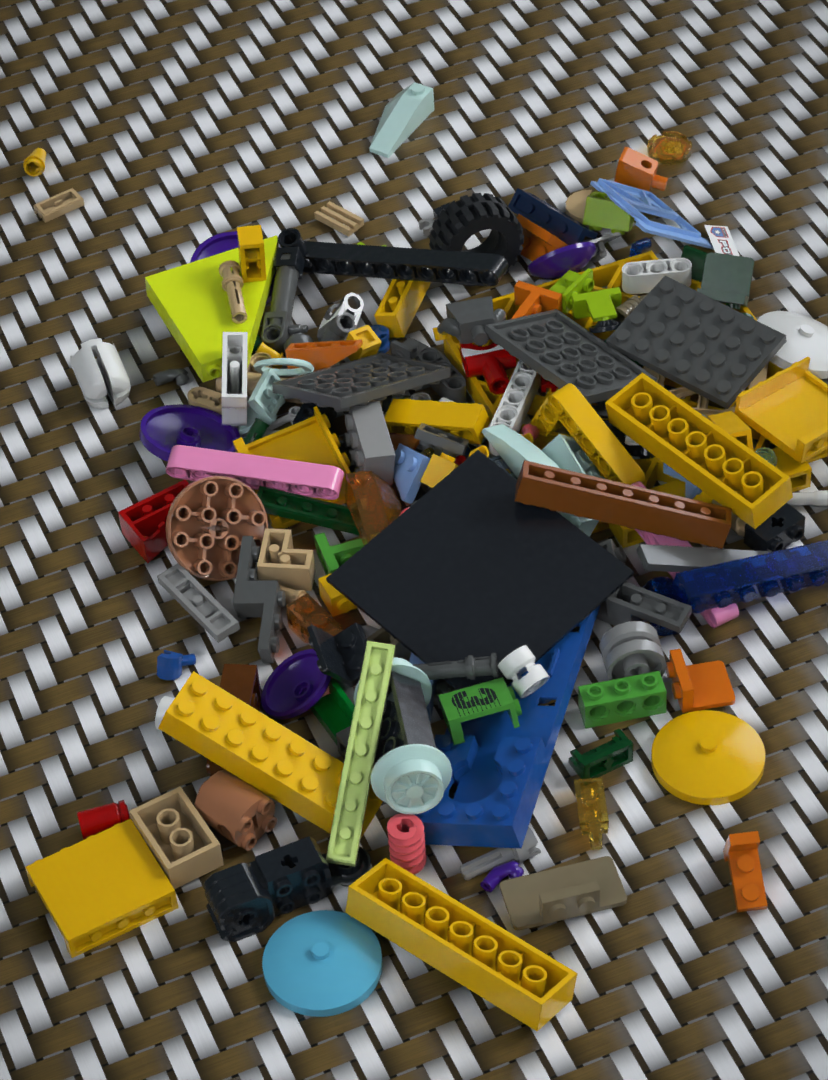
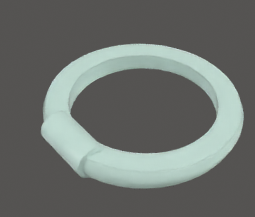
(304, 366)

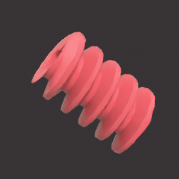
(407, 842)

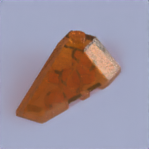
(371, 503)

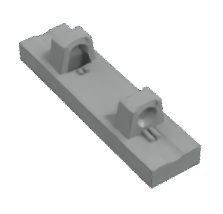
(198, 602)

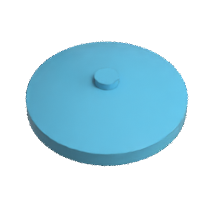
(322, 963)

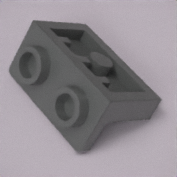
(440, 441)

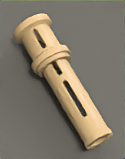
(232, 284)

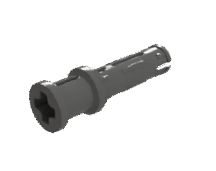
(469, 668)

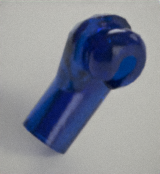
(639, 246)

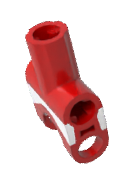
(490, 362)

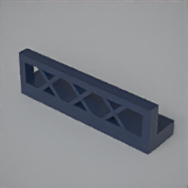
(549, 218)

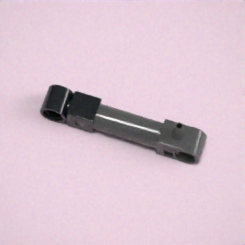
(288, 269)

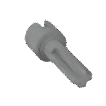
(499, 856)

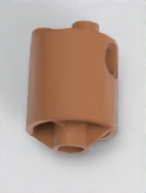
(235, 809)

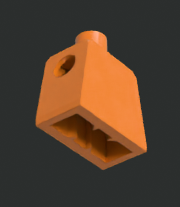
(639, 171)

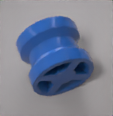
(383, 334)

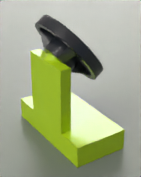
(599, 306)

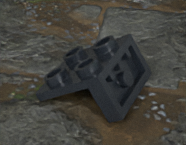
(340, 654)

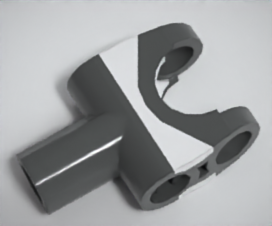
(344, 319)

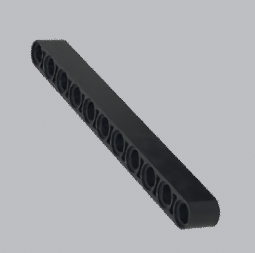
(404, 263)

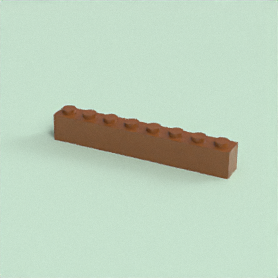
(623, 504)

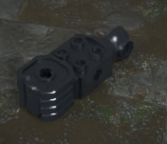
(252, 894)

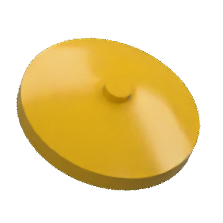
(708, 757)

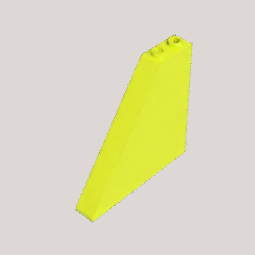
(199, 309)

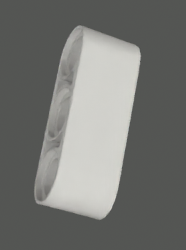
(643, 276)

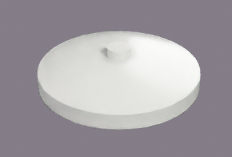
(804, 339)

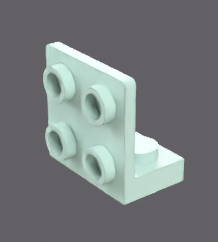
(263, 402)

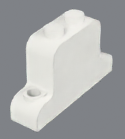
(234, 378)

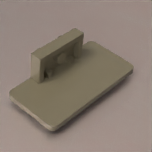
(563, 893)

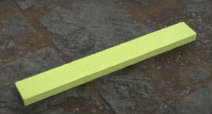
(360, 754)

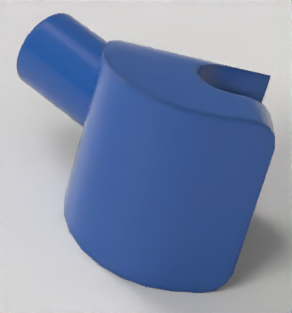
(170, 664)

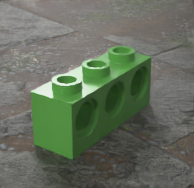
(622, 699)

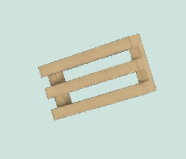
(58, 205)
(342, 217)

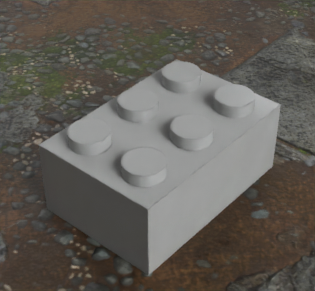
(369, 441)

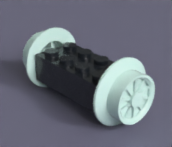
(407, 765)

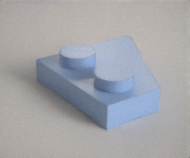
(408, 471)

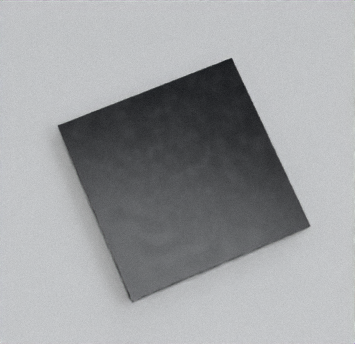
(479, 572)

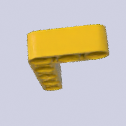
(571, 409)

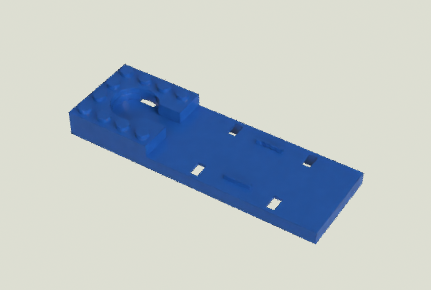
(505, 766)

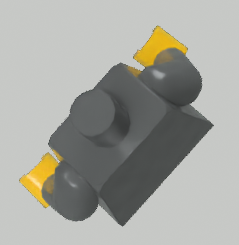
(468, 320)

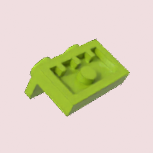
(572, 284)

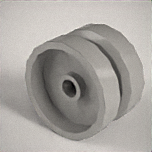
(632, 650)

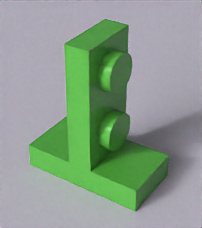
(334, 556)

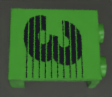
(478, 702)

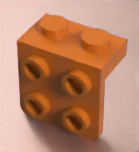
(700, 684)

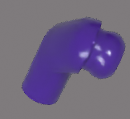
(499, 872)

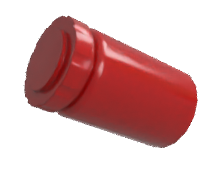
(102, 818)

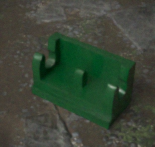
(603, 758)

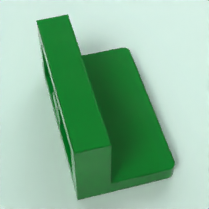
(334, 710)

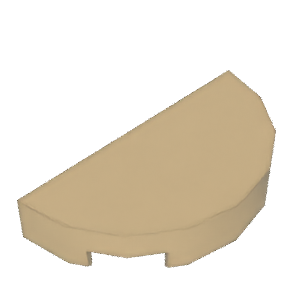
(576, 204)

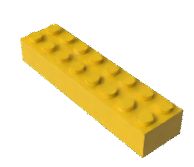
(699, 450)
(259, 751)
(461, 943)

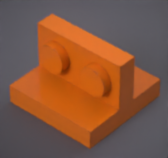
(537, 240)

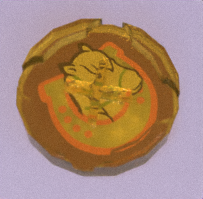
(669, 148)

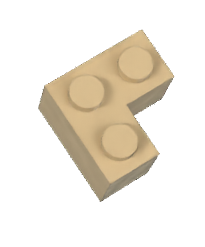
(283, 563)

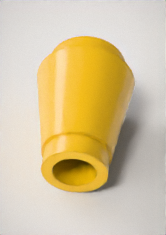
(35, 162)

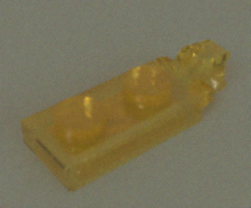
(592, 809)

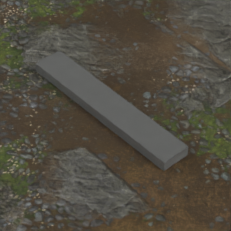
(687, 558)

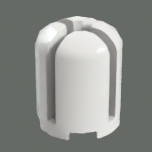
(100, 373)

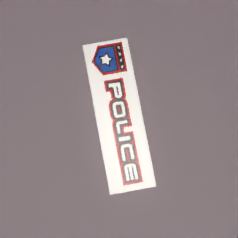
(721, 240)

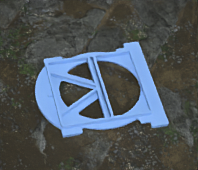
(628, 200)

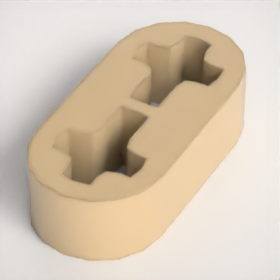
(205, 398)

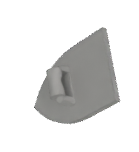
(599, 243)

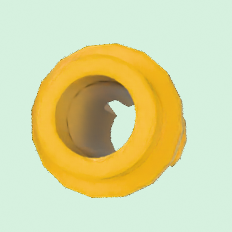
(274, 354)

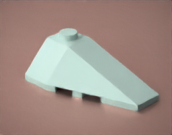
(402, 118)
(570, 456)

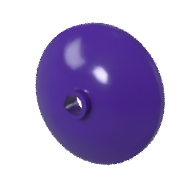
(558, 262)
(294, 686)

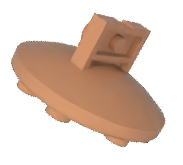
(209, 524)

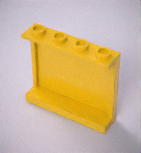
(789, 411)
(302, 442)
(102, 887)

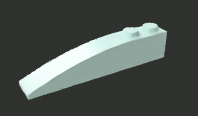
(515, 449)

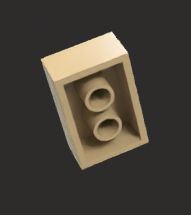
(177, 837)

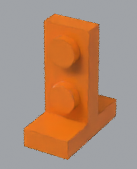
(535, 299)
(745, 871)

